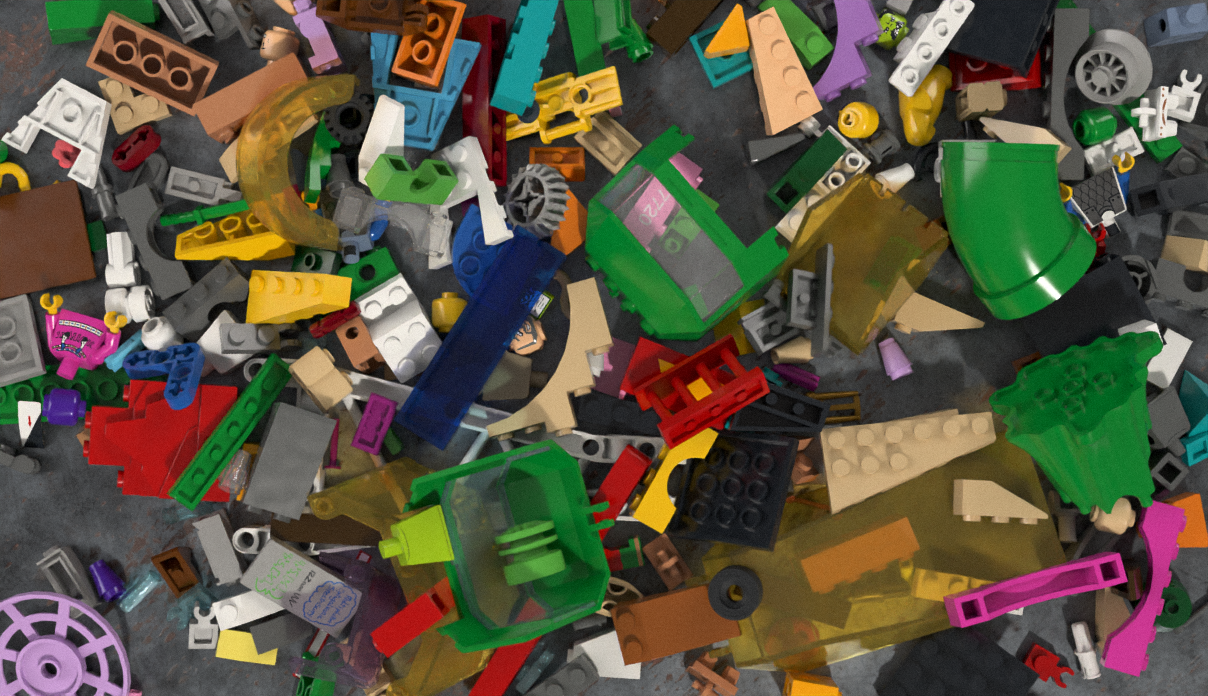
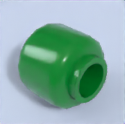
(1094, 125)

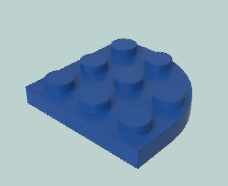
(470, 254)

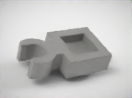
(203, 628)

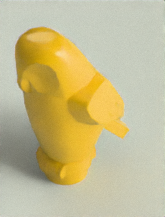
(925, 105)

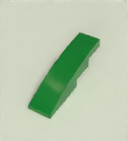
(319, 161)

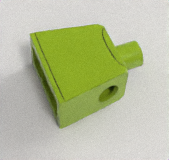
(419, 539)

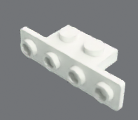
(926, 43)

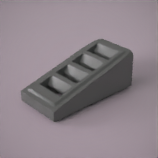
(765, 148)

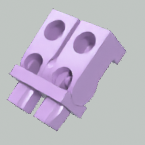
(327, 56)

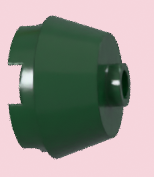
(1176, 607)

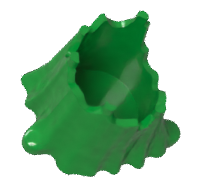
(1086, 419)

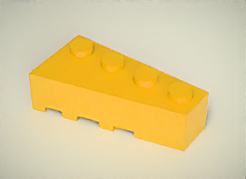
(292, 296)

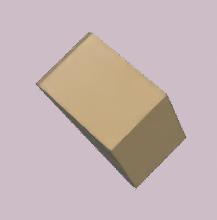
(1188, 252)

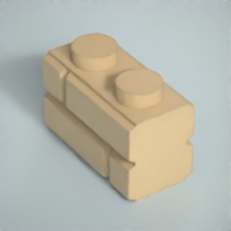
(980, 101)

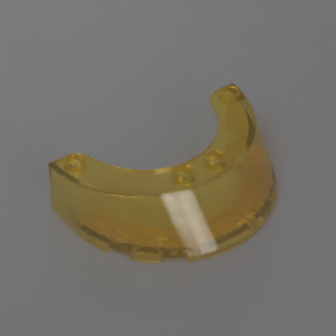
(264, 158)

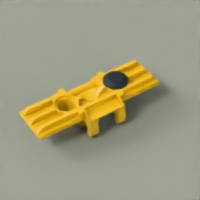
(562, 95)

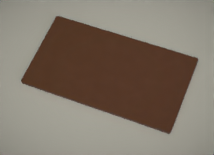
(43, 240)

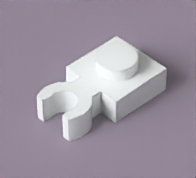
(1188, 98)

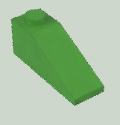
(803, 34)

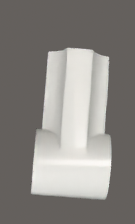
(122, 267)

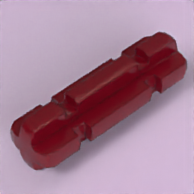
(334, 320)

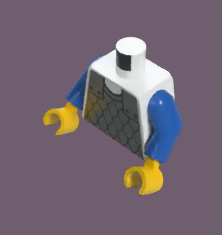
(1101, 196)

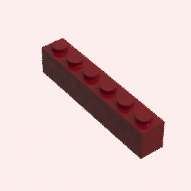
(478, 116)

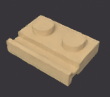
(608, 142)

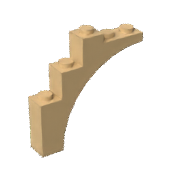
(553, 405)

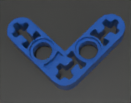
(180, 361)

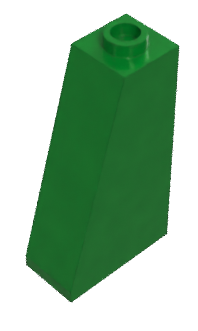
(84, 19)

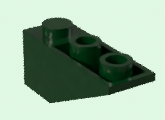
(806, 171)

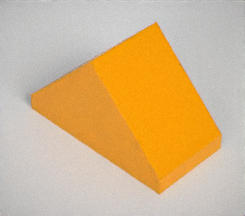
(731, 37)

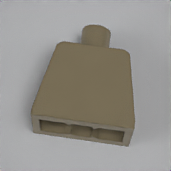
(514, 379)

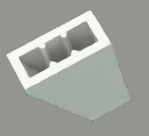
(604, 655)

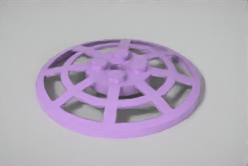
(58, 651)

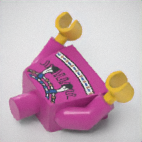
(79, 338)

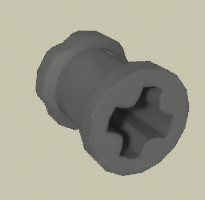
(881, 146)

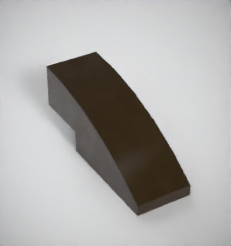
(1133, 588)

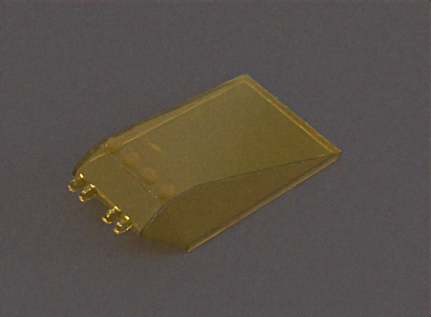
(881, 564)

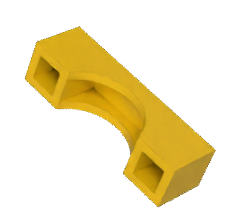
(653, 504)

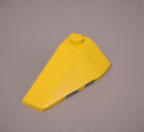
(236, 237)

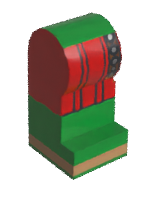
(626, 555)

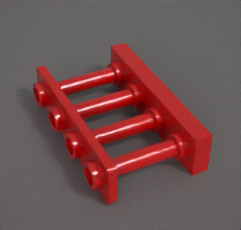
(713, 407)

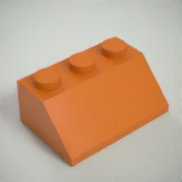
(424, 54)

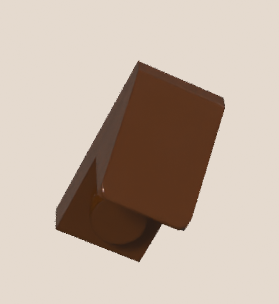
(177, 569)

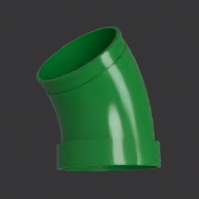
(1012, 224)

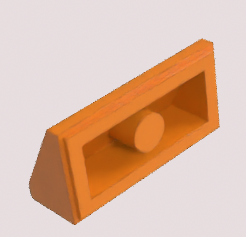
(567, 160)

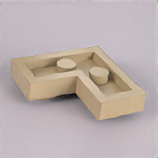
(131, 111)

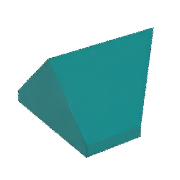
(1194, 400)

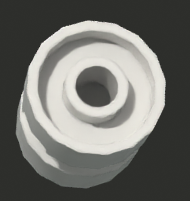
(134, 304)

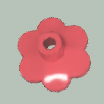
(65, 153)

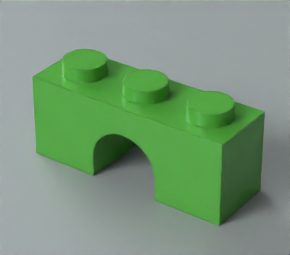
(395, 181)

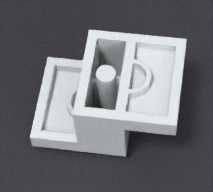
(399, 327)

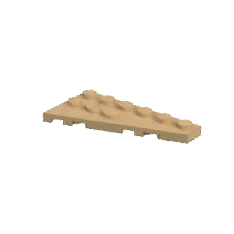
(884, 455)

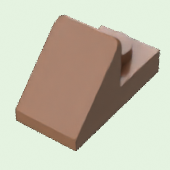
(803, 467)

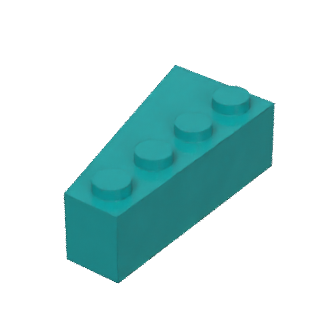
(523, 55)

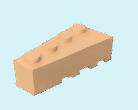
(779, 76)

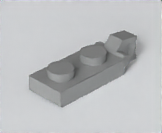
(200, 187)

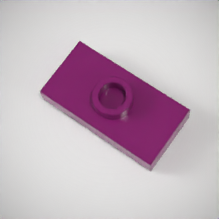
(374, 424)

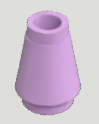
(894, 359)

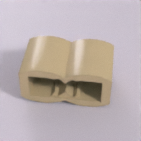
(321, 379)

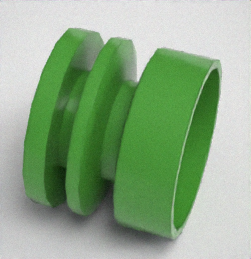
(530, 552)

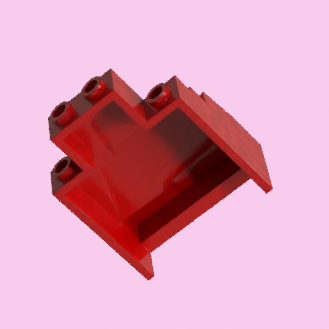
(153, 438)

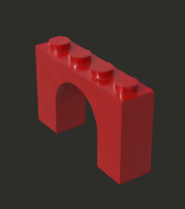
(409, 622)

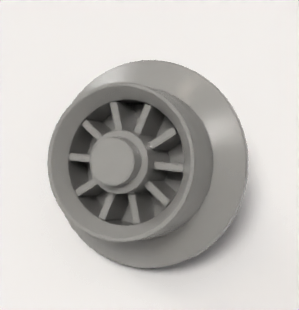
(1113, 67)

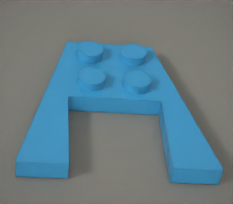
(424, 110)

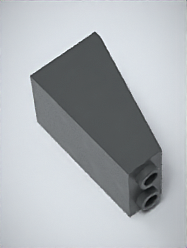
(287, 461)

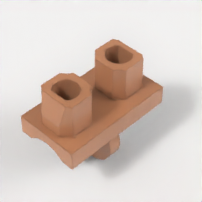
(667, 561)
(722, 683)

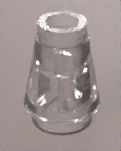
(235, 474)

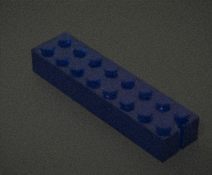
(480, 338)

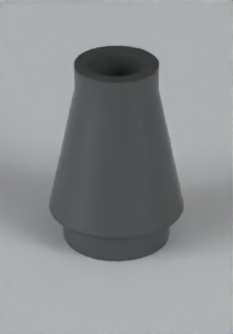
(338, 175)

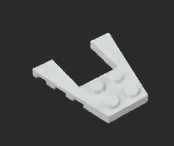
(469, 167)

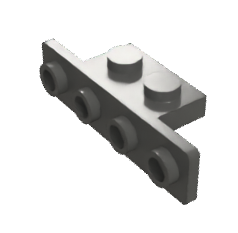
(234, 15)
(810, 300)

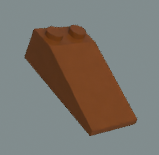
(669, 624)

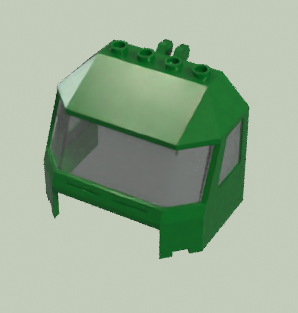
(671, 249)

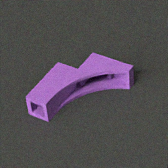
(848, 67)

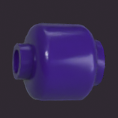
(63, 407)

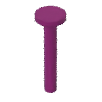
(333, 449)

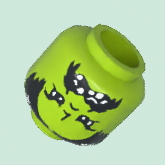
(894, 29)

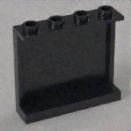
(1004, 32)
(1090, 309)

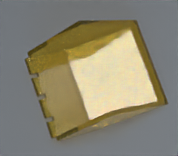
(877, 254)

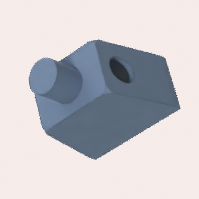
(1181, 24)

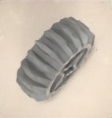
(536, 199)

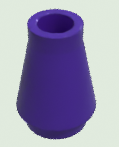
(107, 582)

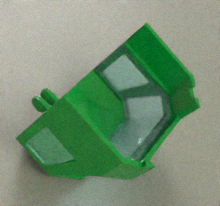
(486, 500)

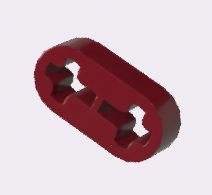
(136, 148)

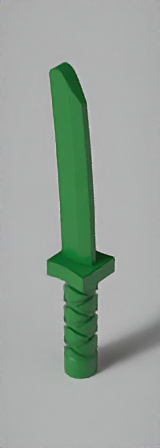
(202, 214)

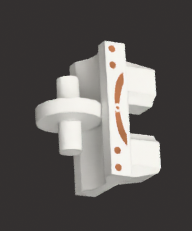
(1153, 114)

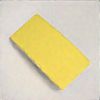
(241, 647)

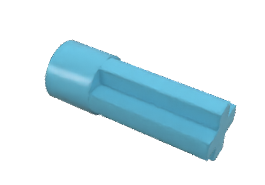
(130, 346)

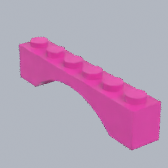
(1034, 587)
(1128, 644)

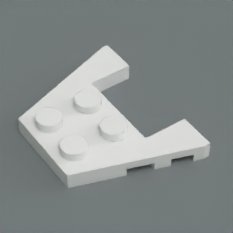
(73, 117)

